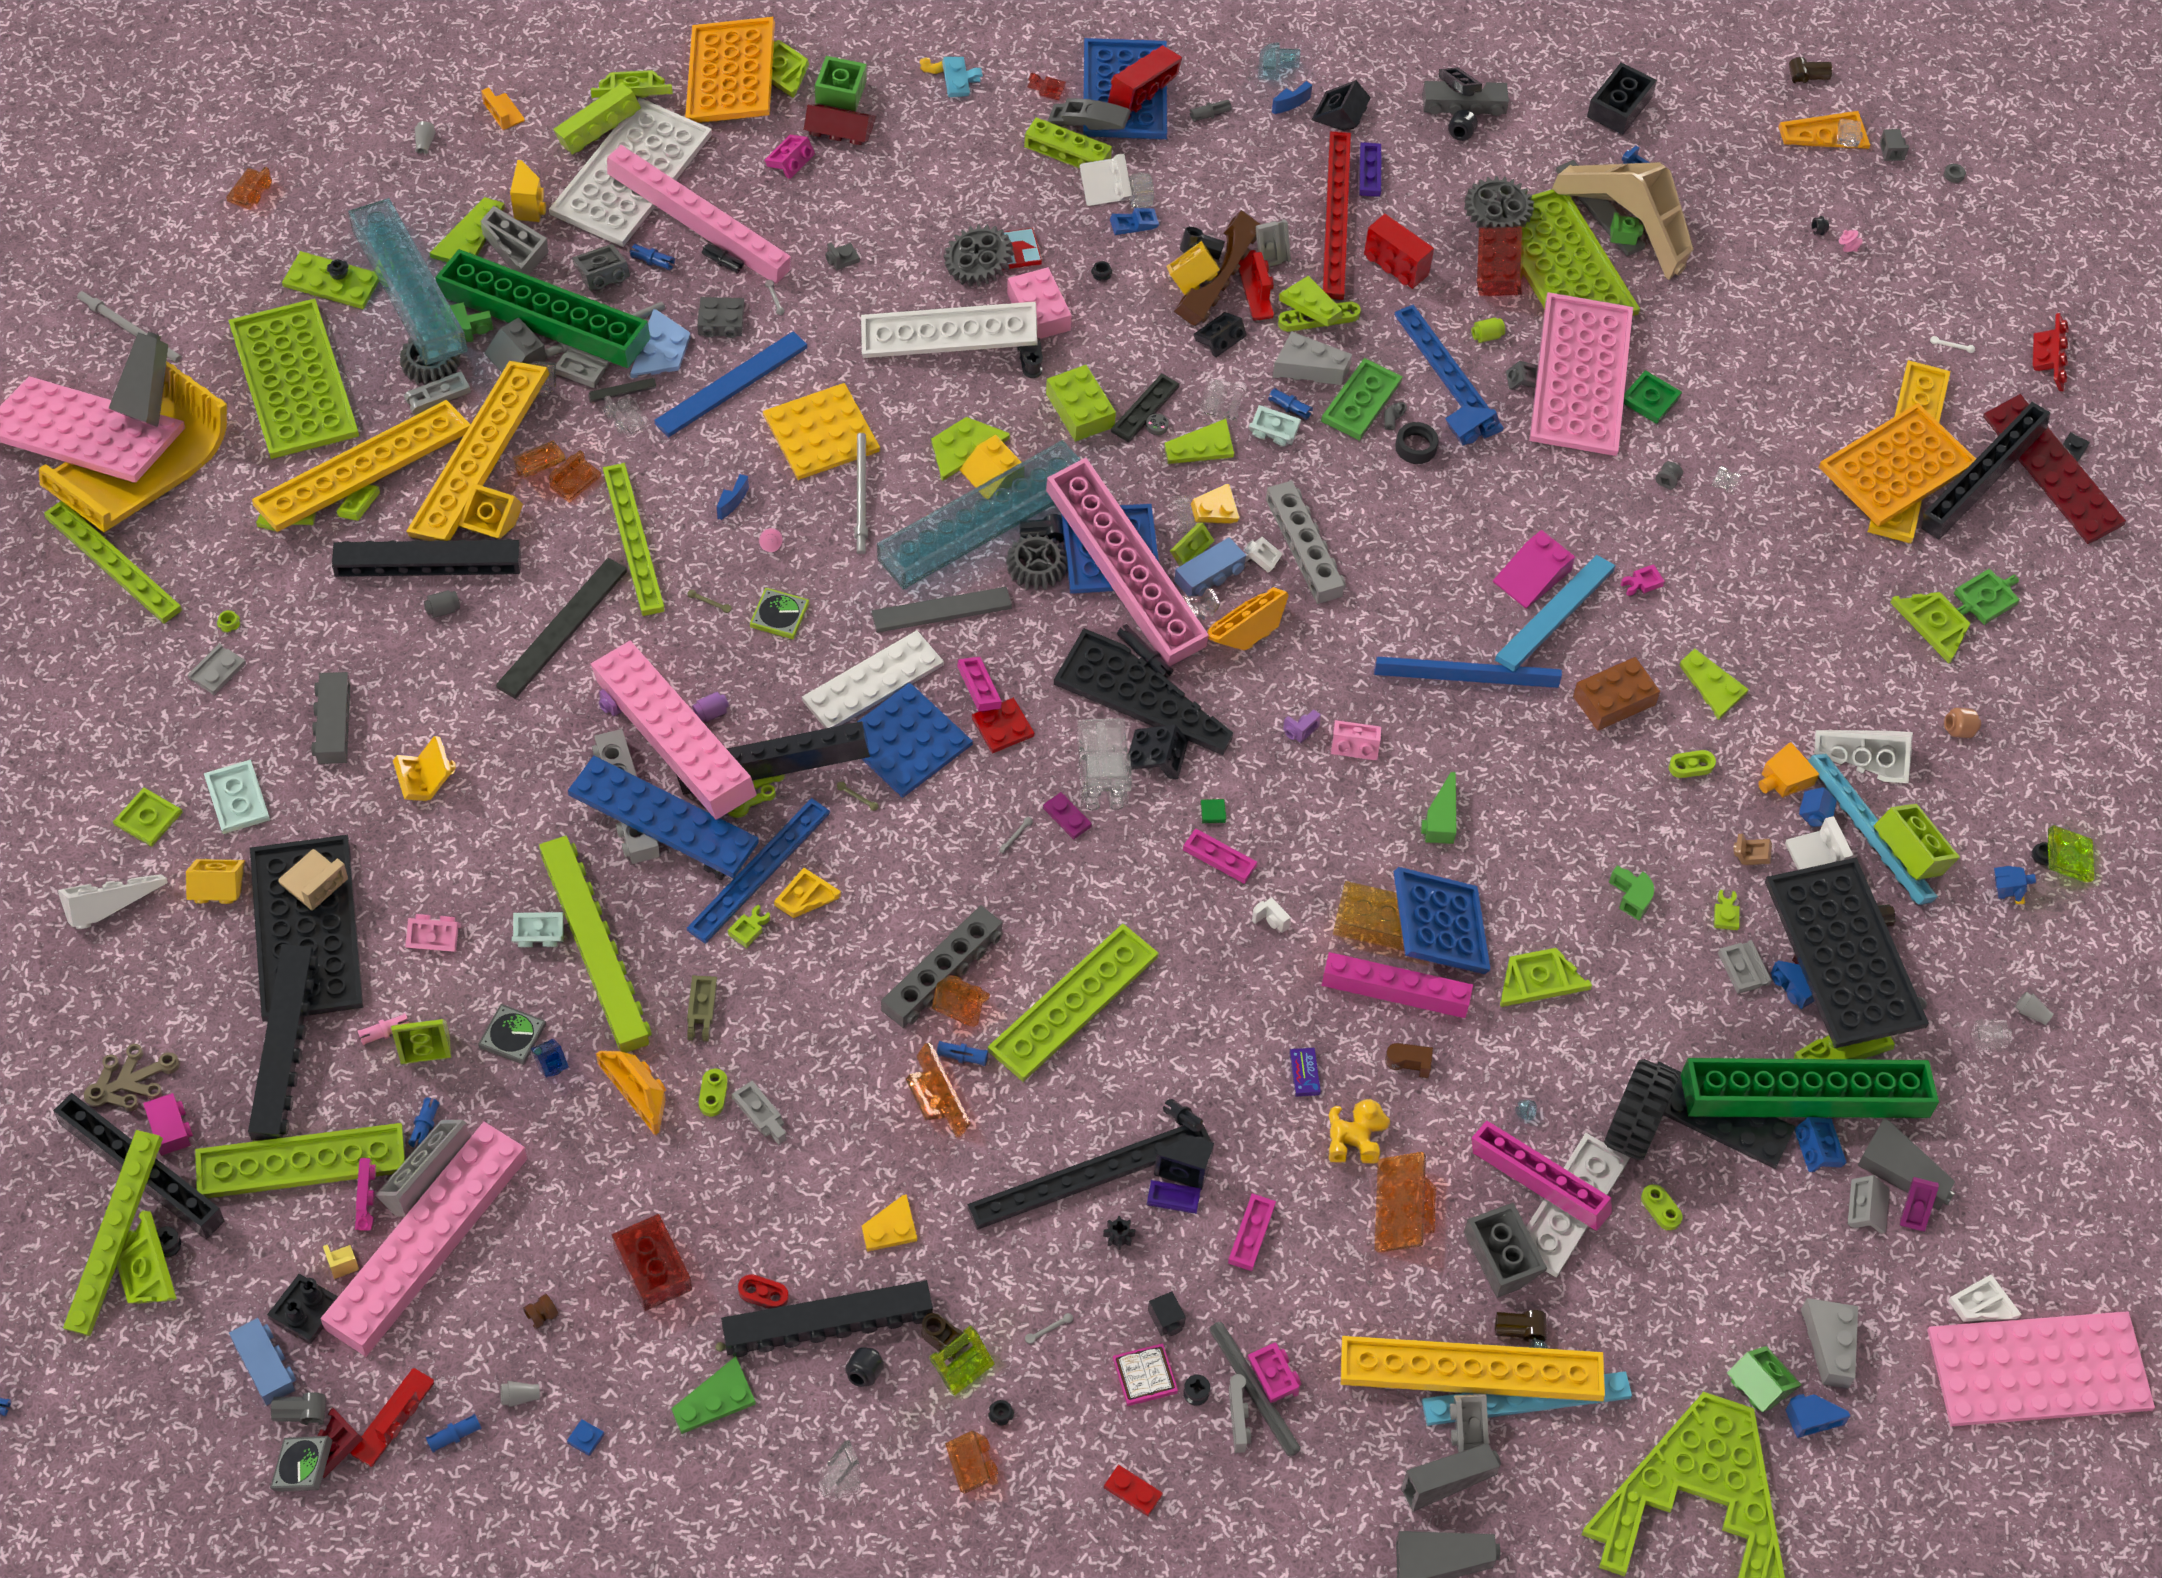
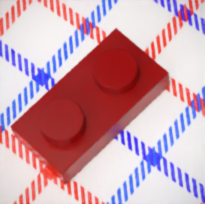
(1133, 1490)

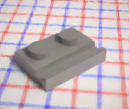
(1274, 242)
(581, 367)
(216, 669)
(1744, 967)

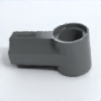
(299, 1409)

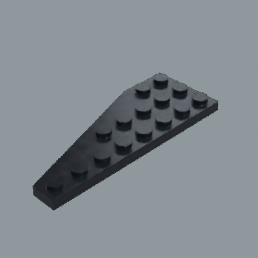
(1121, 681)

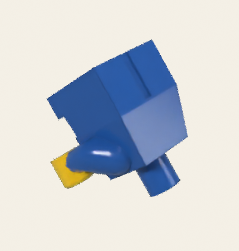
(2012, 882)

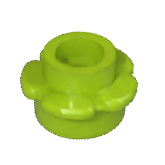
(225, 617)

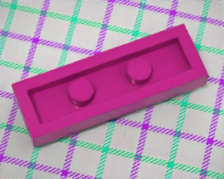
(979, 684)
(1219, 856)
(1251, 1232)

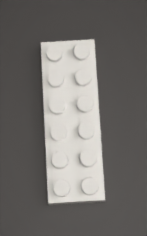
(872, 680)
(1554, 1229)

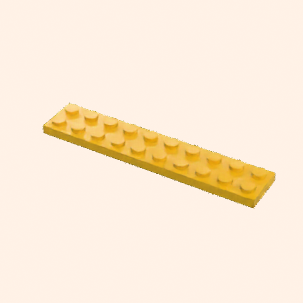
(1927, 387)
(478, 450)
(361, 465)
(1472, 1368)

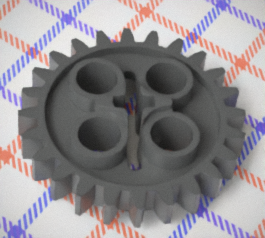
(1498, 204)
(978, 255)

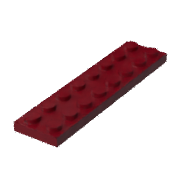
(2061, 477)

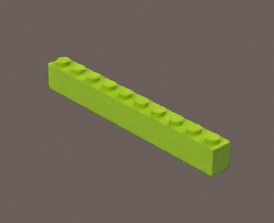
(594, 945)

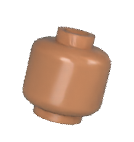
(1962, 722)

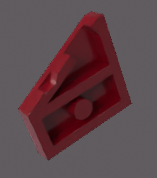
(344, 1439)

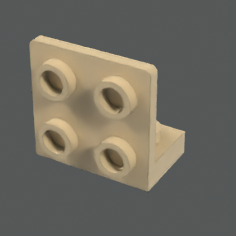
(314, 878)

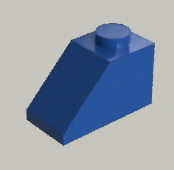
(1814, 1415)

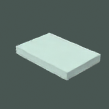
(236, 796)

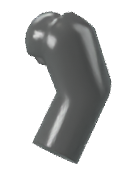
(1393, 413)

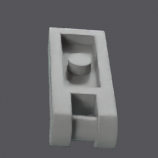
(437, 392)
(1239, 1413)

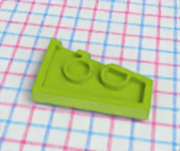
(1200, 445)

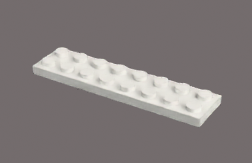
(949, 329)

